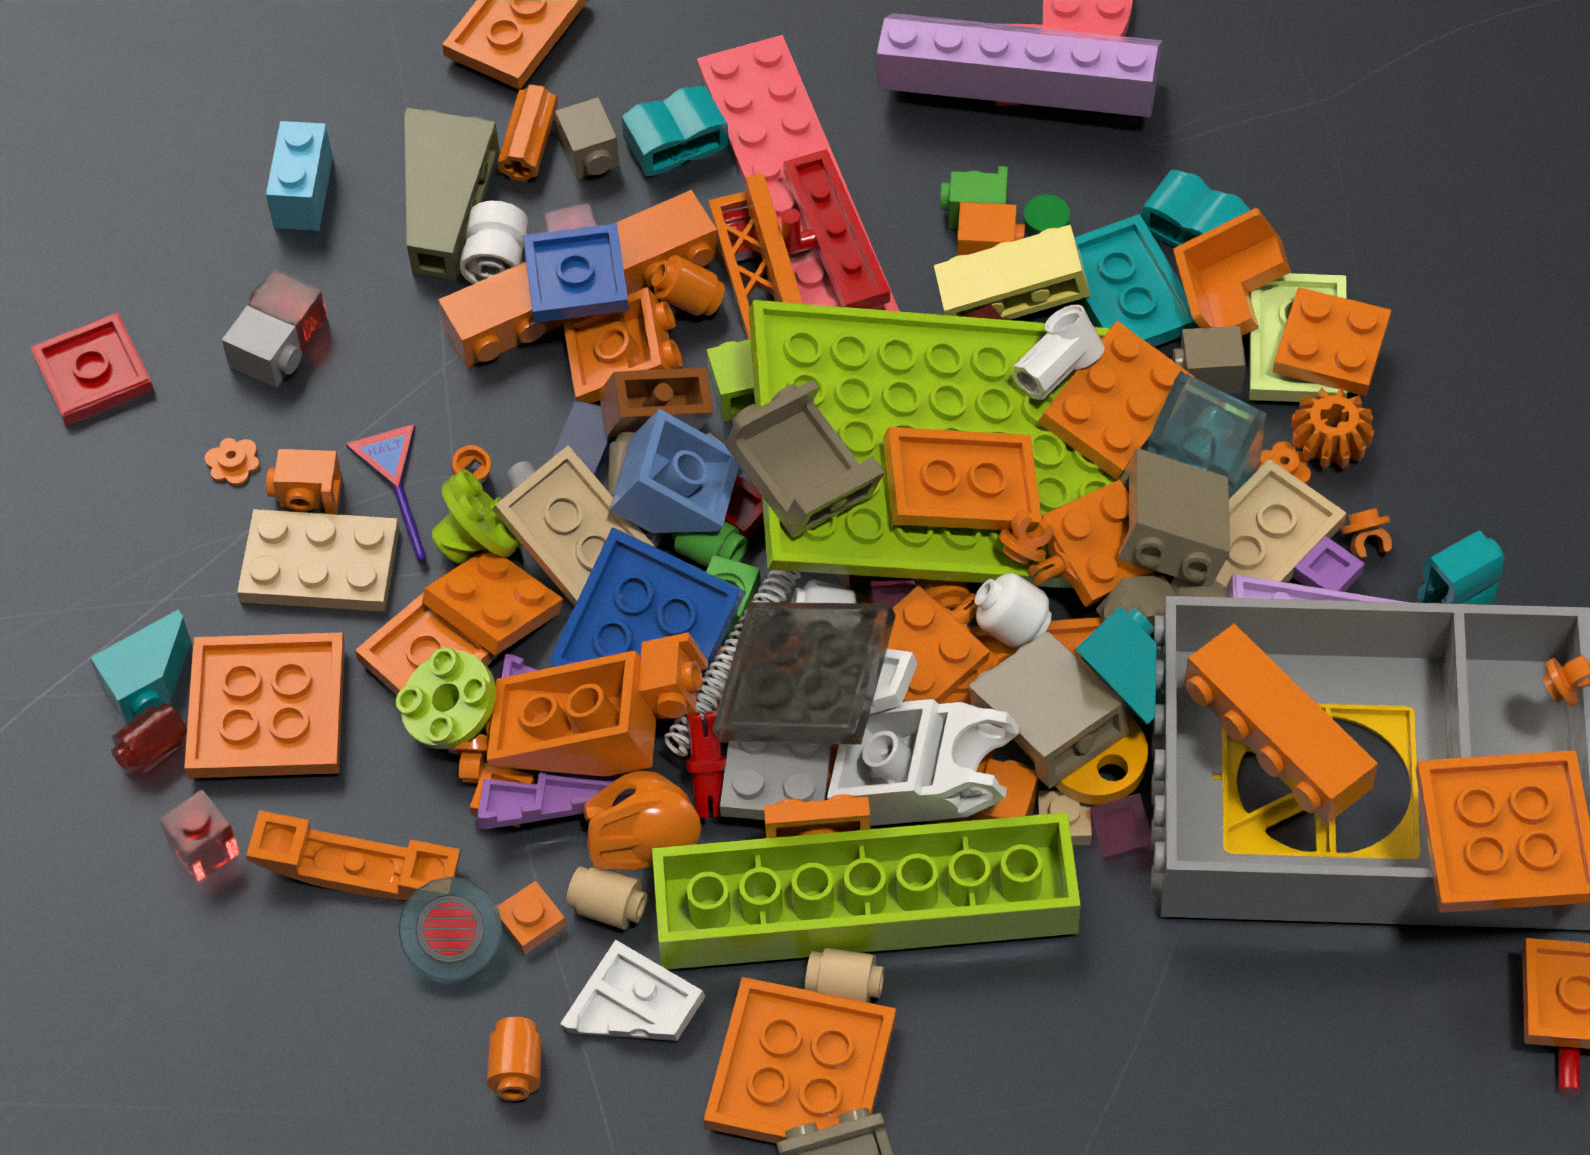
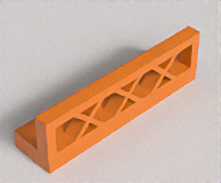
(768, 243)

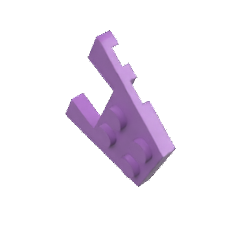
(552, 797)

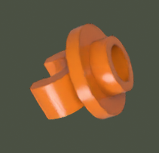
(1364, 525)
(1024, 545)
(1565, 680)
(472, 758)

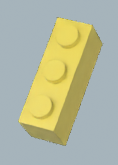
(1015, 276)

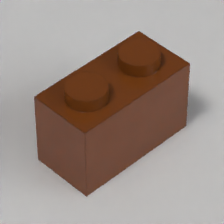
(635, 396)

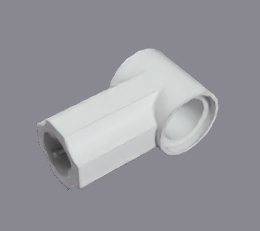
(1066, 347)

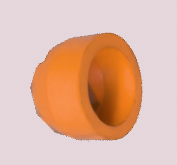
(466, 457)

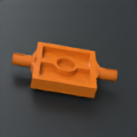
(1088, 544)
(939, 642)

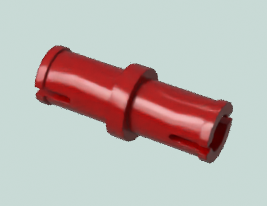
(705, 764)

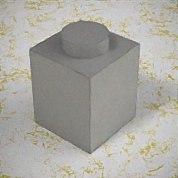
(262, 347)

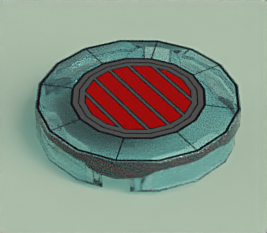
(450, 929)

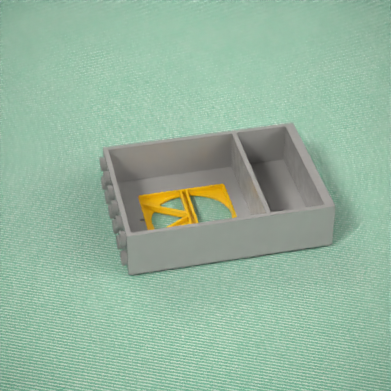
(1415, 675)

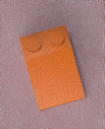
(574, 719)

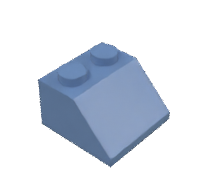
(674, 478)

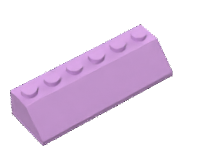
(1018, 64)

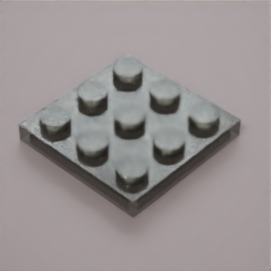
(804, 672)

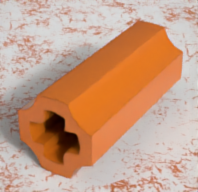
(527, 133)

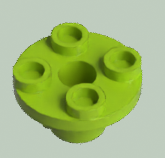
(471, 522)
(447, 699)

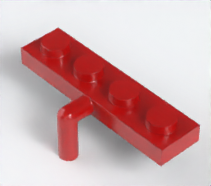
(832, 230)

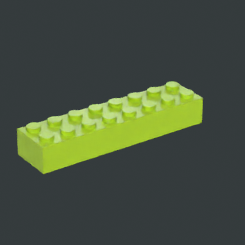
(866, 890)

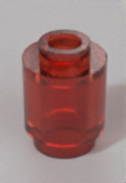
(148, 739)

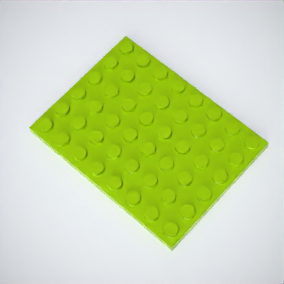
(909, 374)

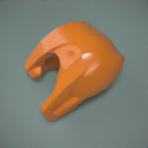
(650, 818)

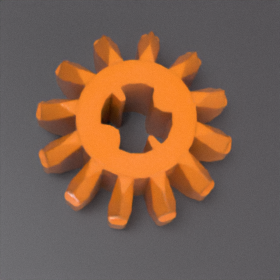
(1332, 428)

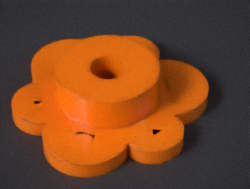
(1286, 457)
(232, 461)

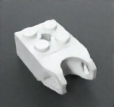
(924, 761)

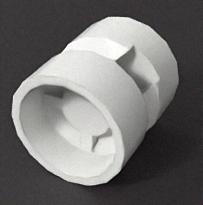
(493, 240)

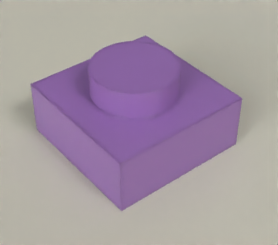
(1328, 567)

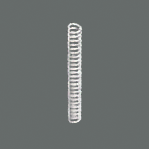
(727, 664)

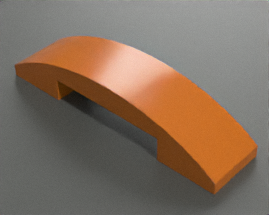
(345, 862)

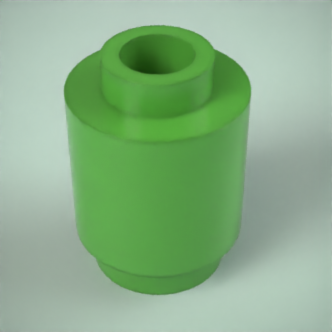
(703, 545)

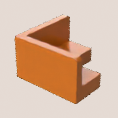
(1227, 266)

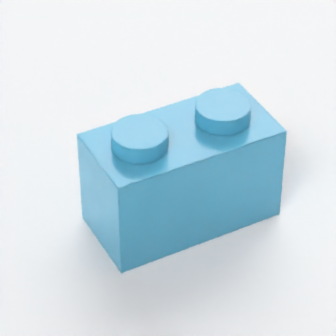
(299, 175)

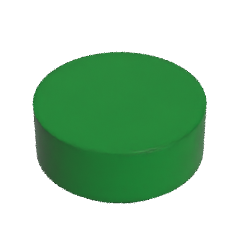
(1045, 213)

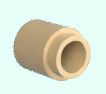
(606, 896)
(844, 974)

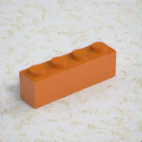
(1279, 724)

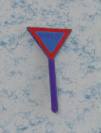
(388, 456)

